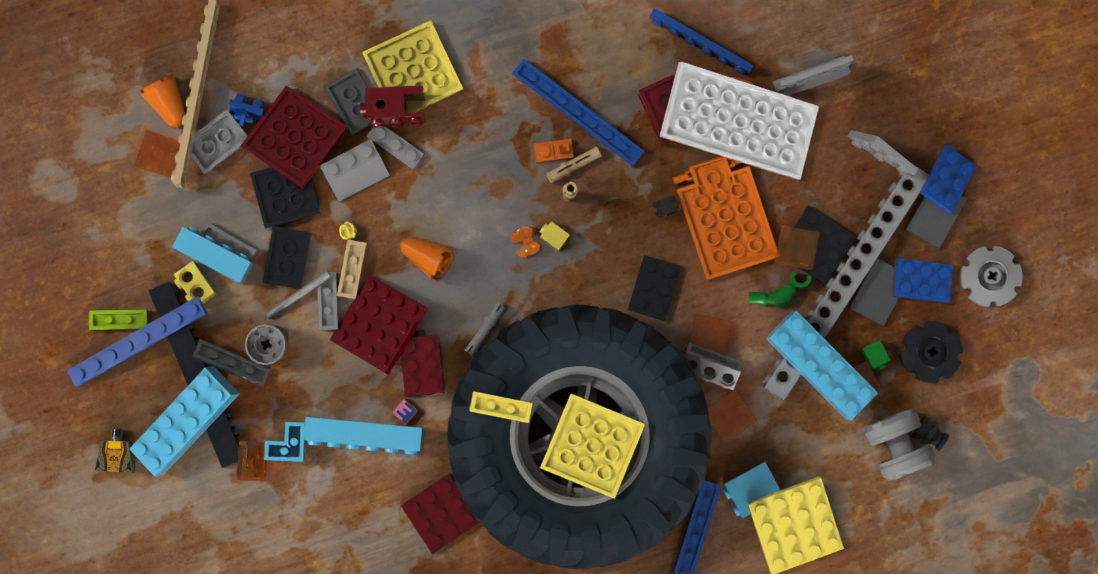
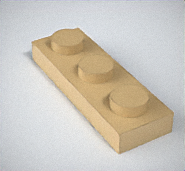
(351, 269)

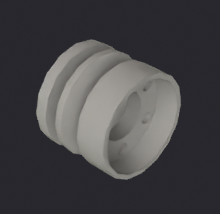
(256, 350)

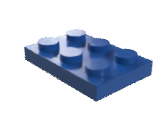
(948, 179)
(922, 280)

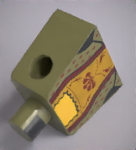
(115, 454)

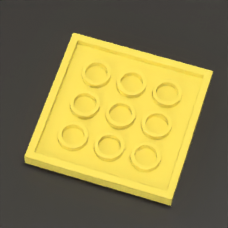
(415, 60)
(592, 446)
(795, 525)

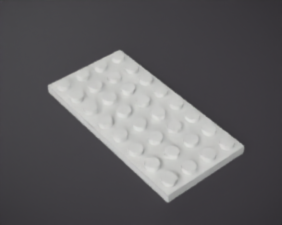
(739, 121)

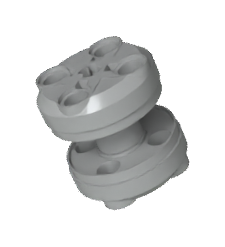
(904, 457)

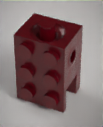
(655, 101)
(389, 106)
(422, 365)

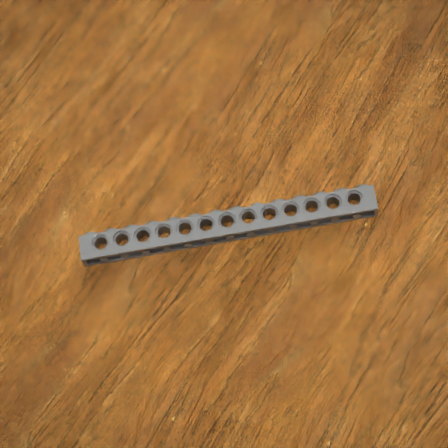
(897, 213)

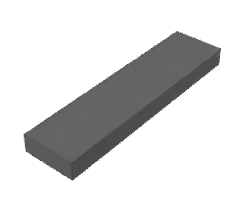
(231, 363)

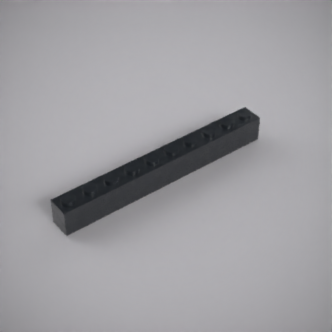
(183, 342)

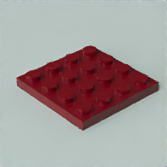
(294, 137)
(379, 324)

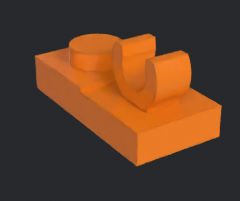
(553, 150)

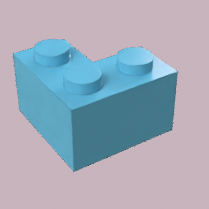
(290, 449)

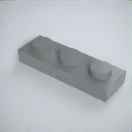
(396, 146)
(328, 303)

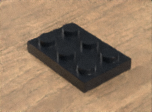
(286, 257)
(654, 288)

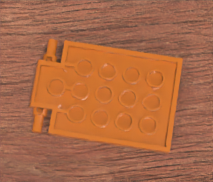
(725, 217)

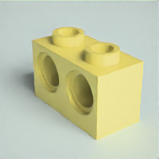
(198, 281)

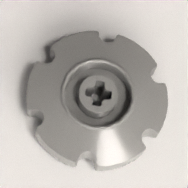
(1001, 287)

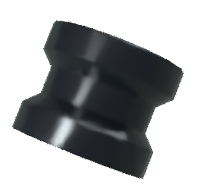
(939, 439)

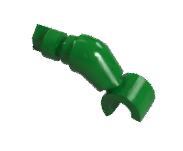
(782, 296)

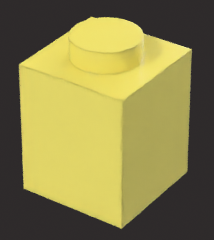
(554, 235)

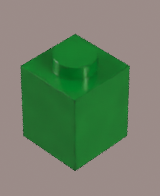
(876, 355)

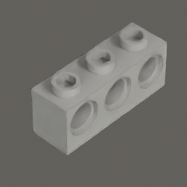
(722, 365)

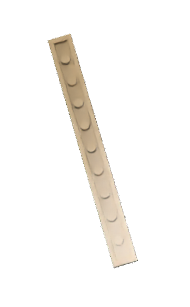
(193, 101)

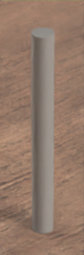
(299, 294)

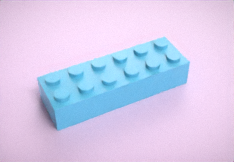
(821, 365)
(184, 421)
(363, 434)

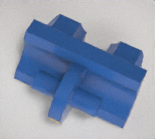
(246, 112)

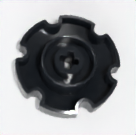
(945, 346)

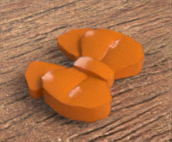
(530, 246)

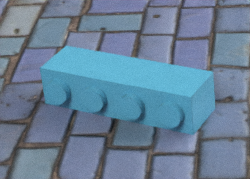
(213, 255)

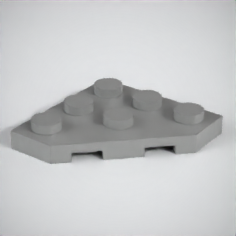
(882, 151)

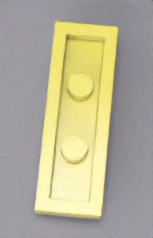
(500, 407)

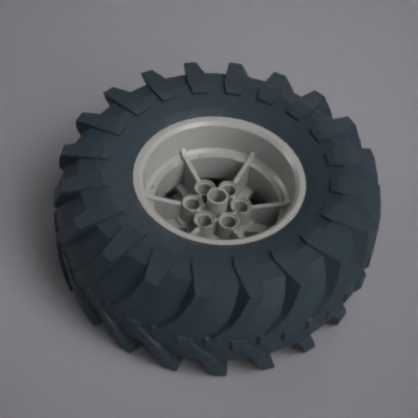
(596, 352)

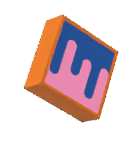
(404, 411)

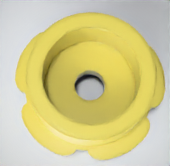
(347, 231)

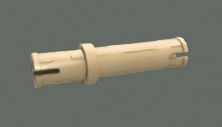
(574, 164)
(569, 191)

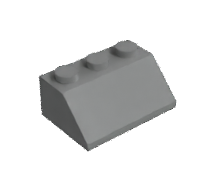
(354, 170)

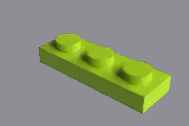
(117, 319)

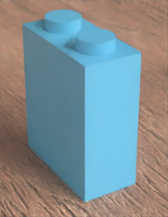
(750, 486)

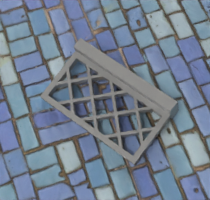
(814, 76)

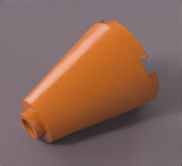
(165, 100)
(428, 256)

